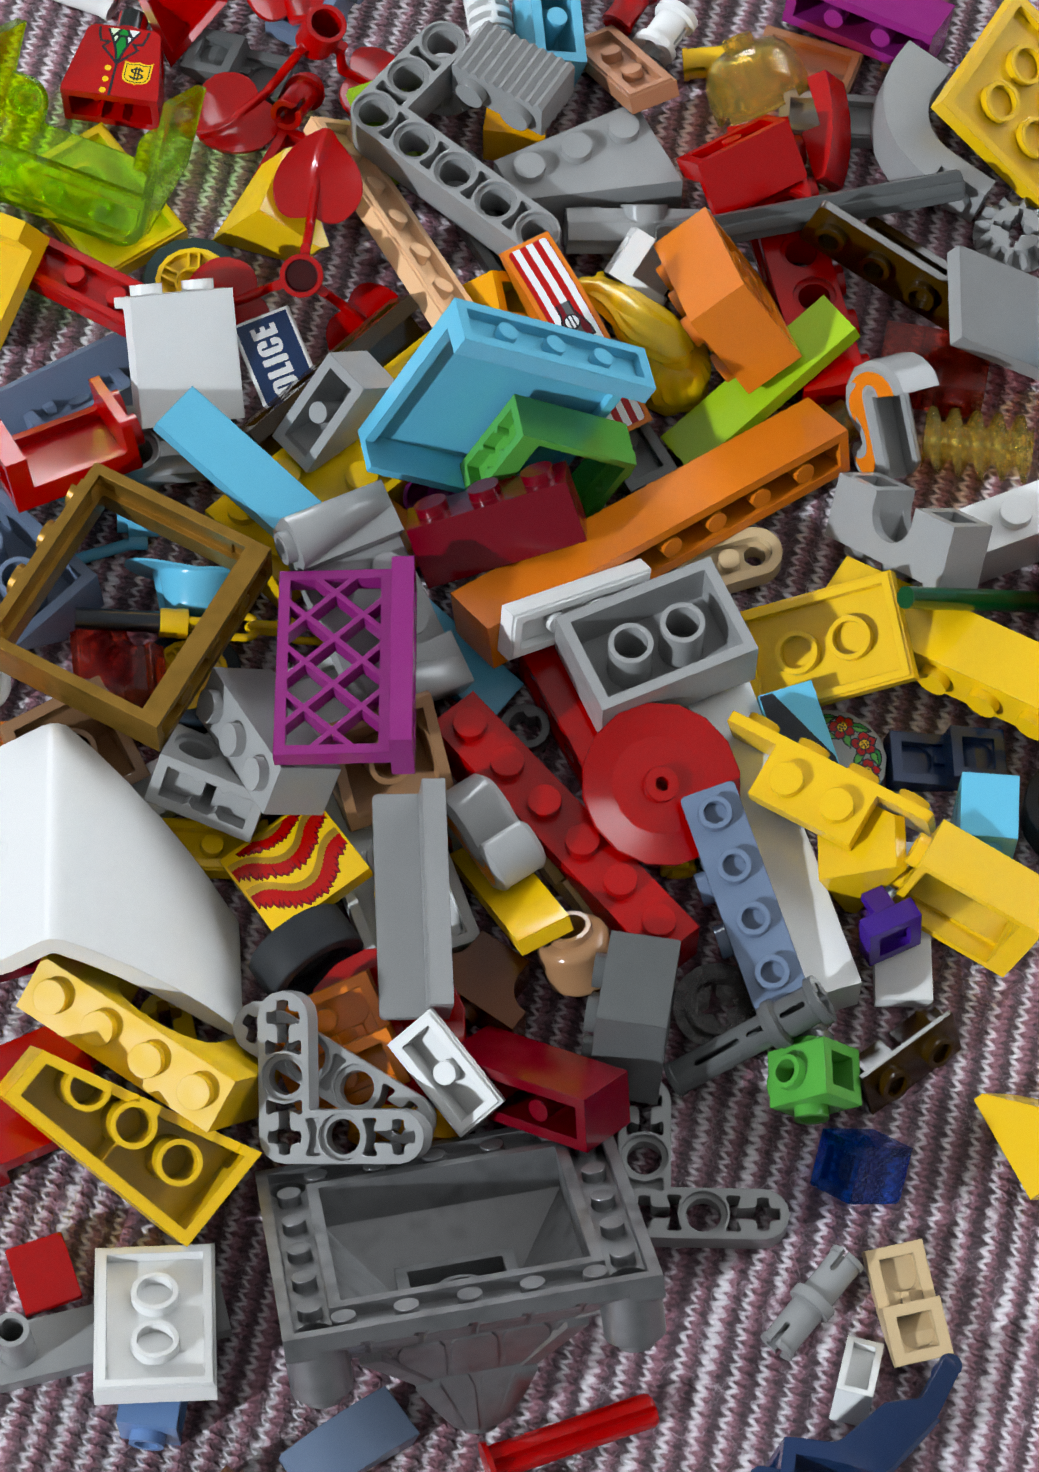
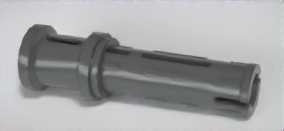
(773, 1025)

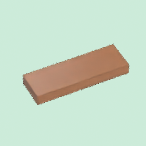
(627, 71)

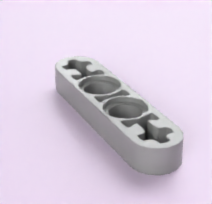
(337, 1068)

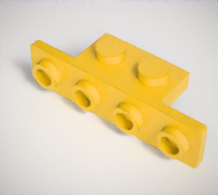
(818, 792)

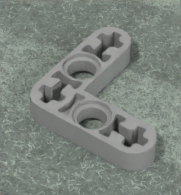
(316, 1123)
(658, 1194)

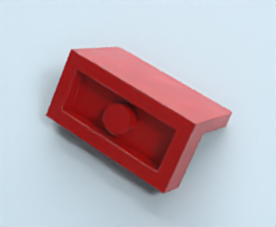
(745, 164)

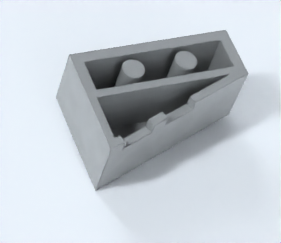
(595, 165)

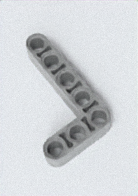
(442, 159)

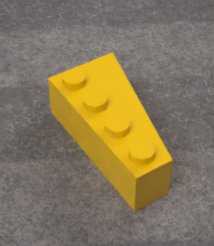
(129, 1142)

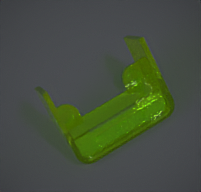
(78, 178)

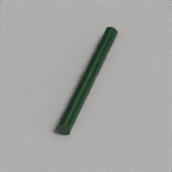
(968, 599)

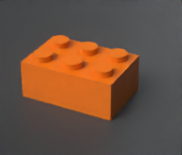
(724, 302)

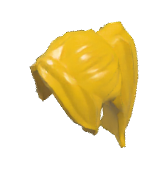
(676, 362)

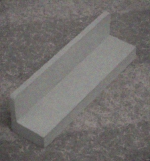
(413, 903)

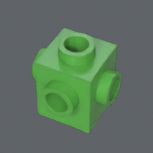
(814, 1079)

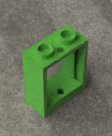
(534, 423)

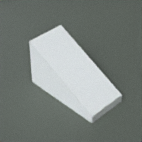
(856, 1380)

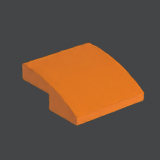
(351, 1018)

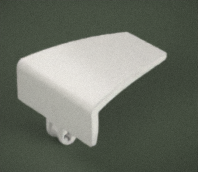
(107, 880)

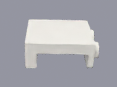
(181, 344)

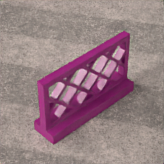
(395, 677)

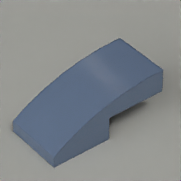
(354, 1438)

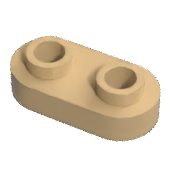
(731, 555)

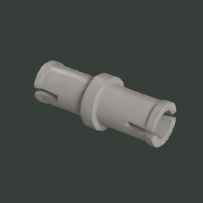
(812, 1302)

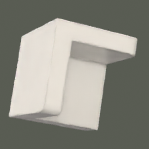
(636, 264)

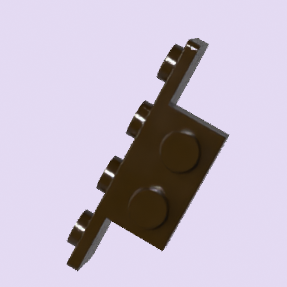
(883, 259)

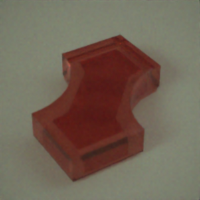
(122, 666)

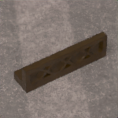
(382, 335)

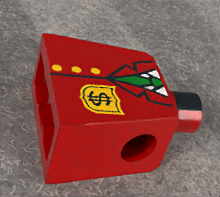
(117, 75)

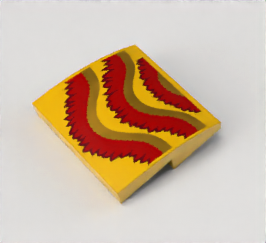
(295, 867)

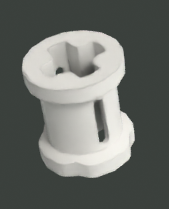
(666, 30)

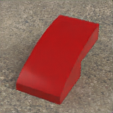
(829, 142)

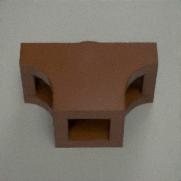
(489, 982)

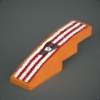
(556, 296)

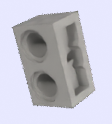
(202, 785)

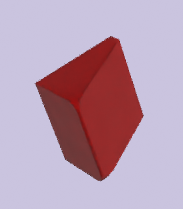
(43, 1274)

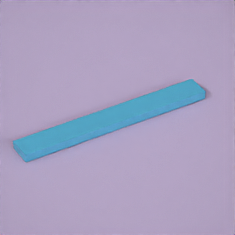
(271, 492)

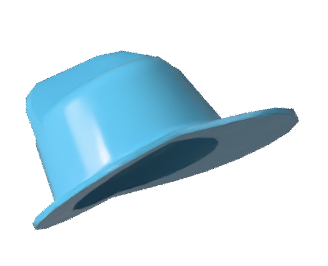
(179, 583)

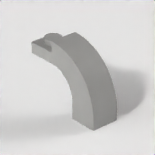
(904, 135)

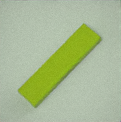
(729, 410)

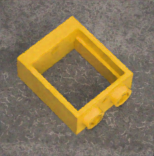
(971, 897)

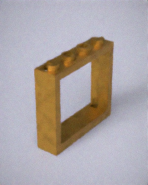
(55, 547)

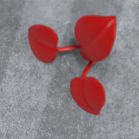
(238, 116)
(315, 183)

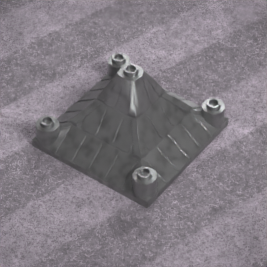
(456, 1268)

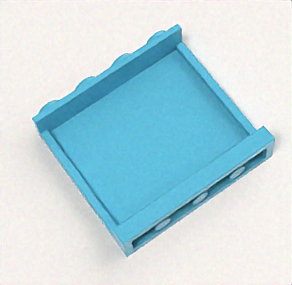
(471, 371)

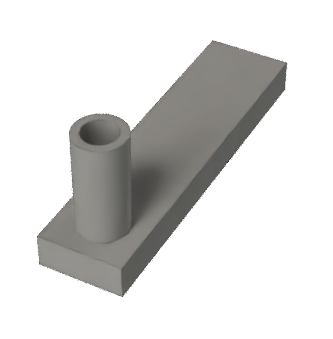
(60, 1344)

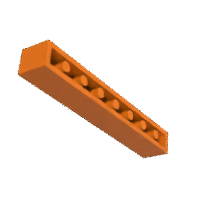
(672, 516)

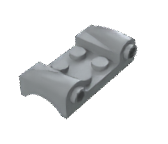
(364, 533)

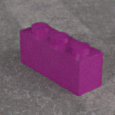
(874, 26)

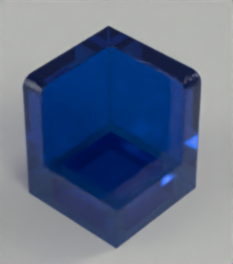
(860, 1166)

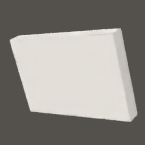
(155, 1324)

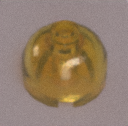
(752, 77)

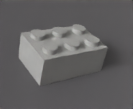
(657, 644)

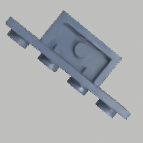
(64, 384)
(742, 894)

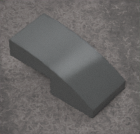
(229, 52)

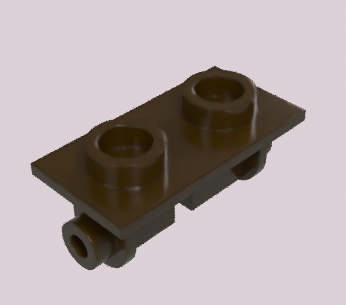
(923, 1044)

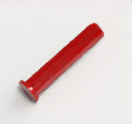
(570, 1436)

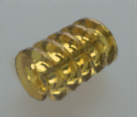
(977, 444)

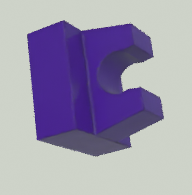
(887, 926)

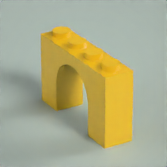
(93, 1010)

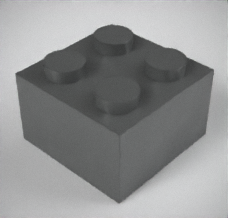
(633, 1009)

